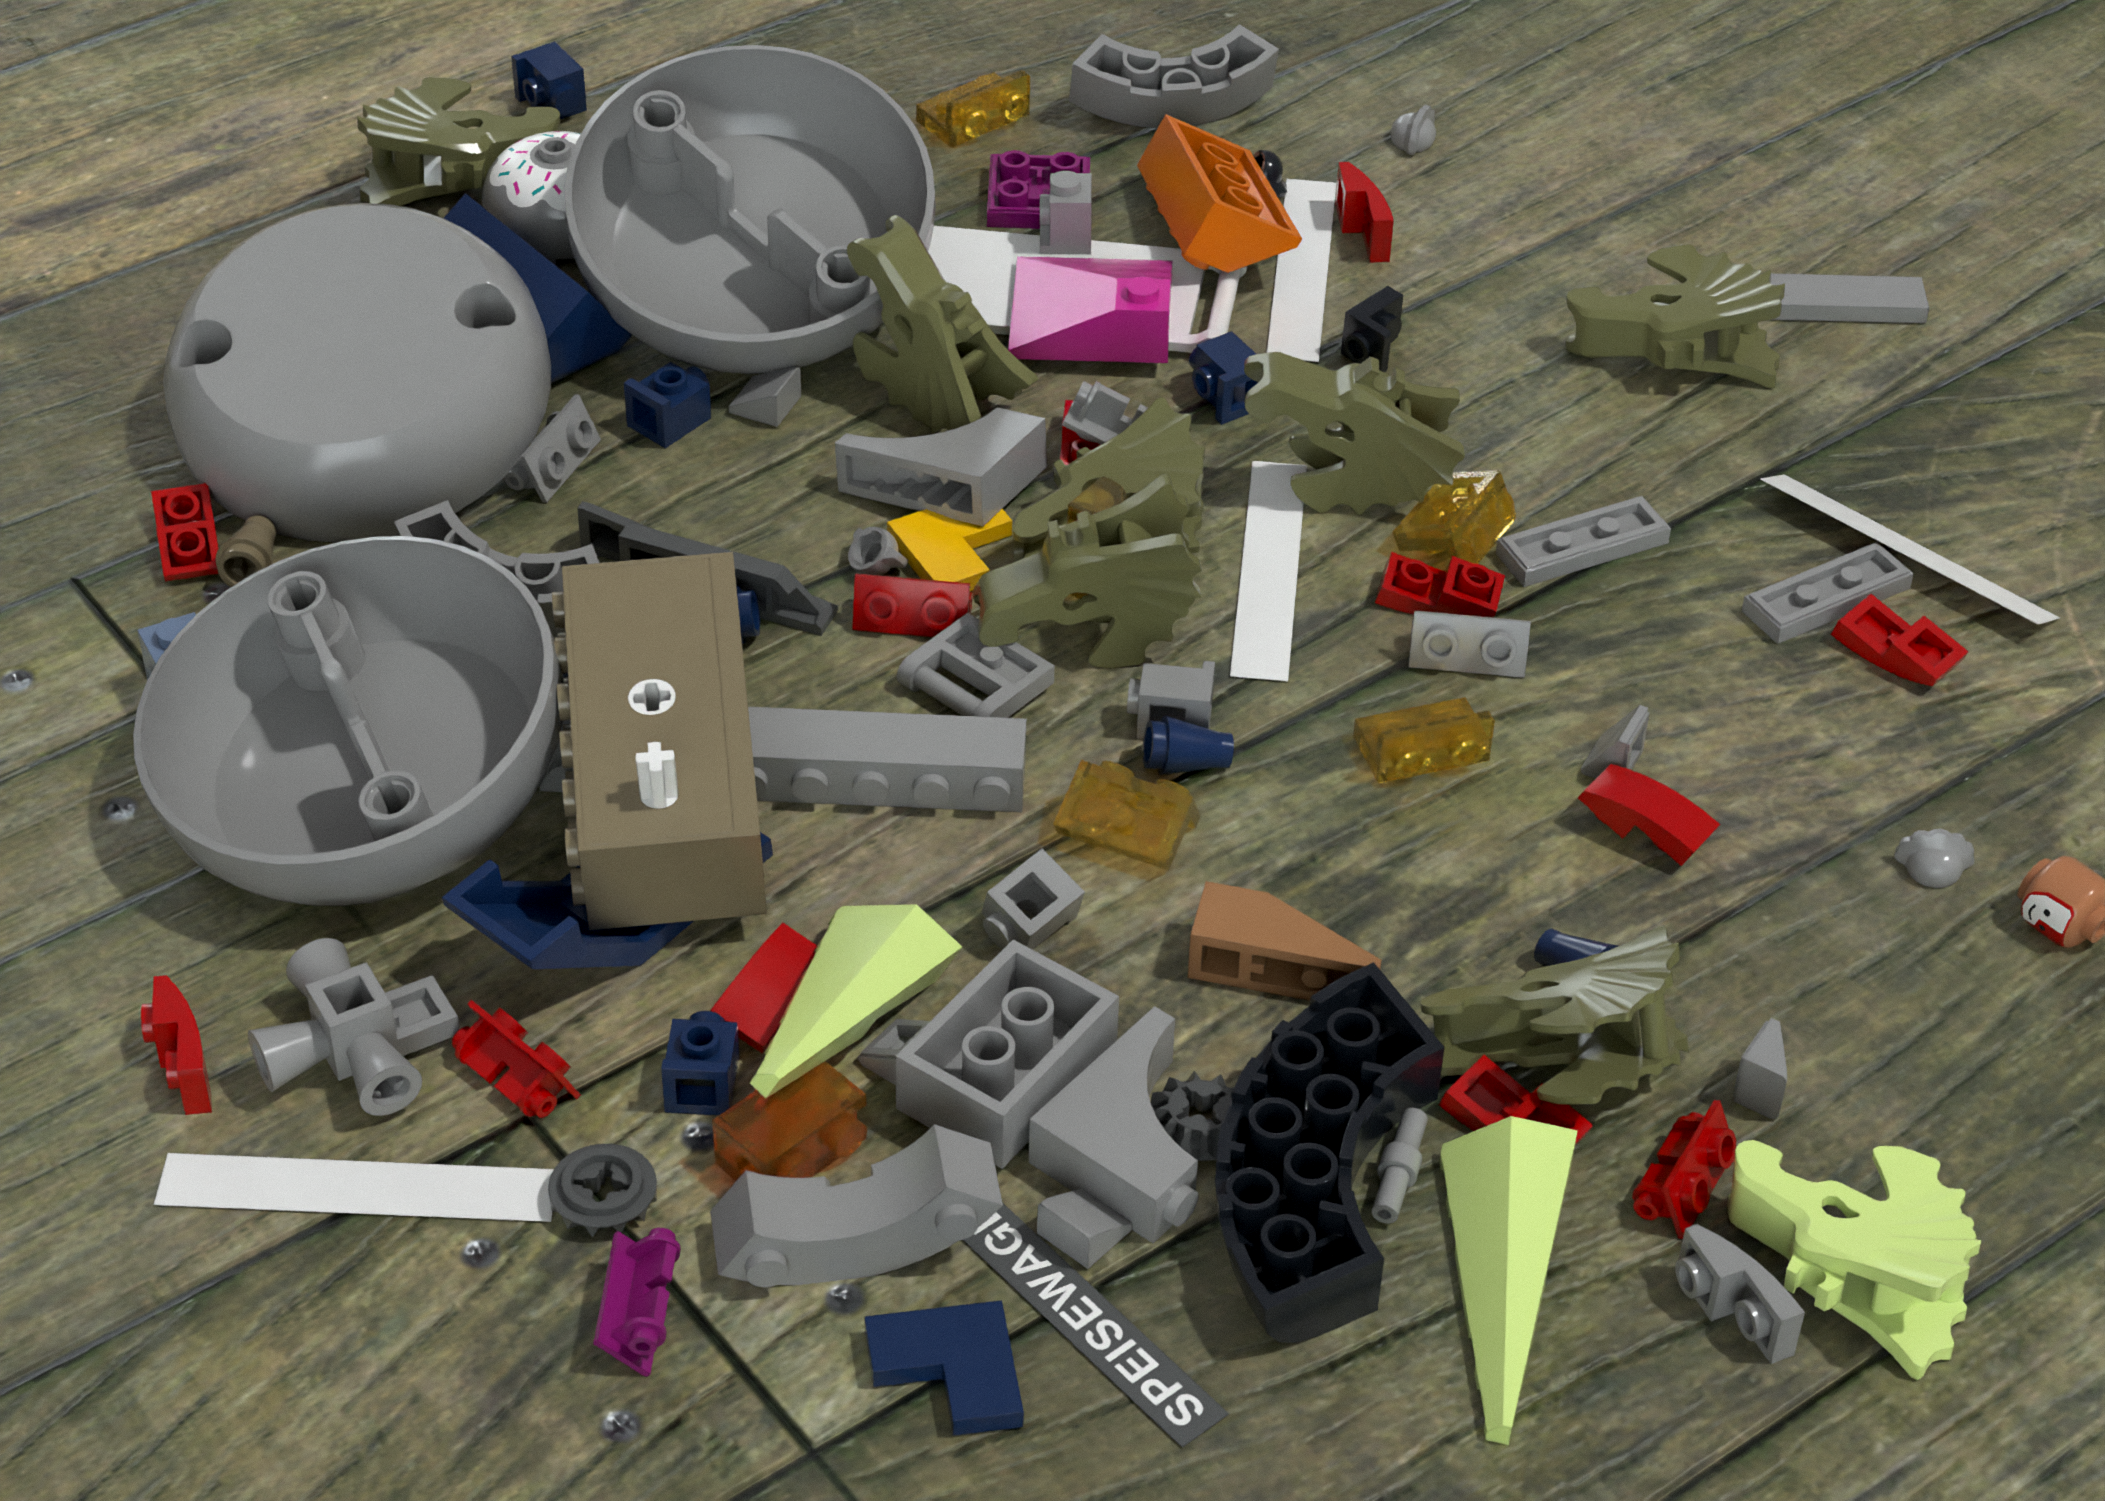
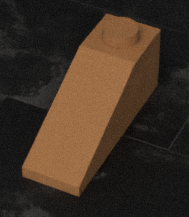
(1266, 945)

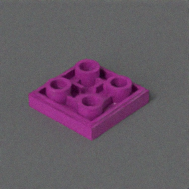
(1017, 184)

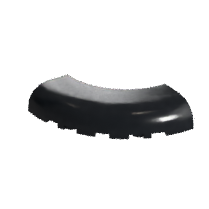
(1296, 1142)

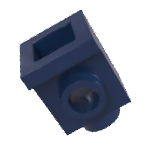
(549, 79)
(1221, 375)
(668, 403)
(700, 1050)

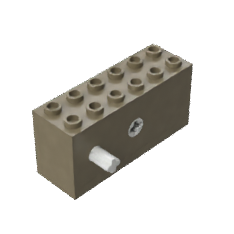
(657, 742)

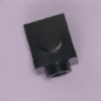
(1373, 327)

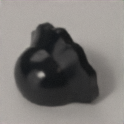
(1273, 170)

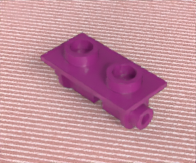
(636, 1298)

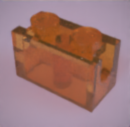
(793, 1129)

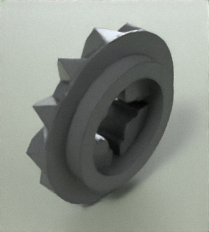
(1194, 1133)
(585, 1171)

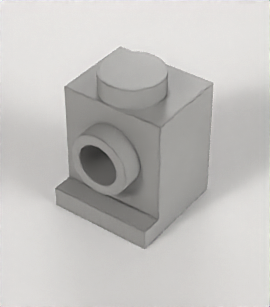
(1066, 214)
(1172, 692)
(1036, 887)

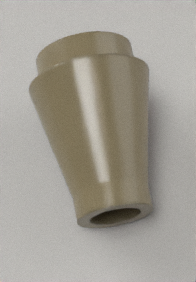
(246, 550)

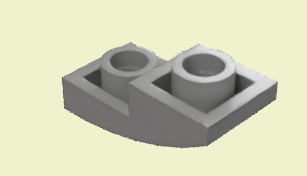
(1732, 1282)

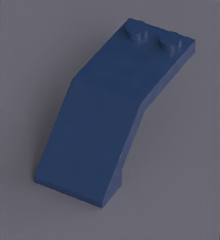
(546, 929)

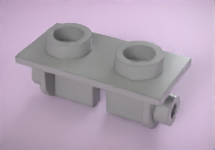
(1098, 413)
(555, 451)
(1469, 644)

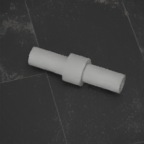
(1399, 1165)

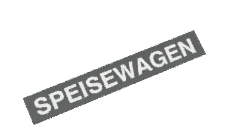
(1096, 1327)

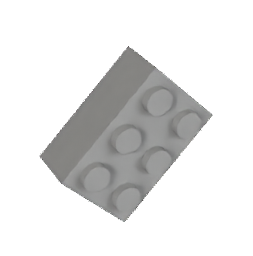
(1005, 1049)

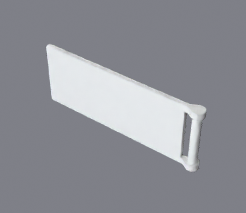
(986, 268)

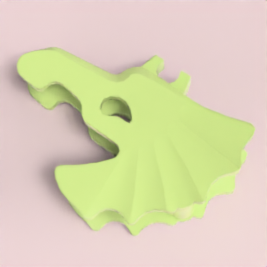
(1886, 1265)

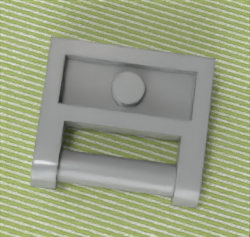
(1005, 672)

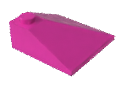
(1091, 309)

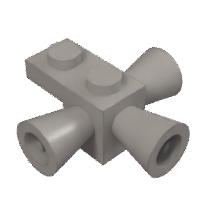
(354, 1028)

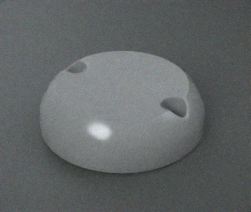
(725, 203)
(356, 371)
(351, 720)

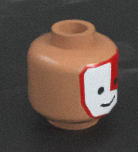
(2064, 901)

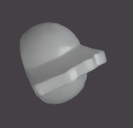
(1414, 130)
(875, 552)
(1935, 857)

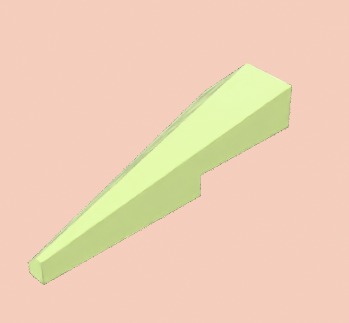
(859, 972)
(1505, 1215)

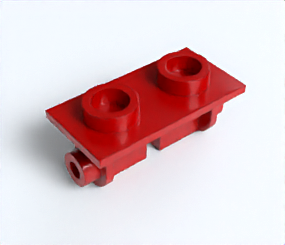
(908, 604)
(533, 1074)
(1688, 1169)

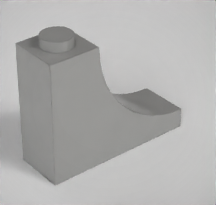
(953, 472)
(1108, 1139)

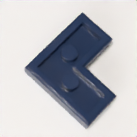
(957, 1344)

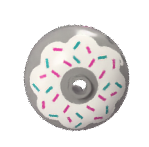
(528, 191)

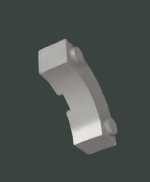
(1200, 88)
(536, 571)
(817, 1232)

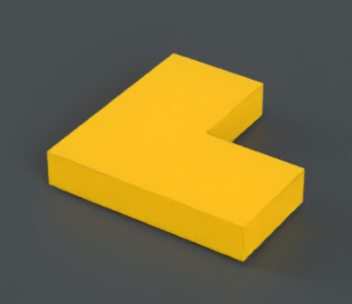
(944, 547)

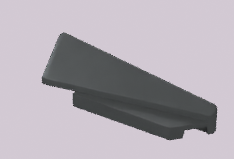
(777, 590)

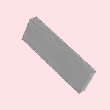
(1852, 298)
(1582, 541)
(1826, 592)

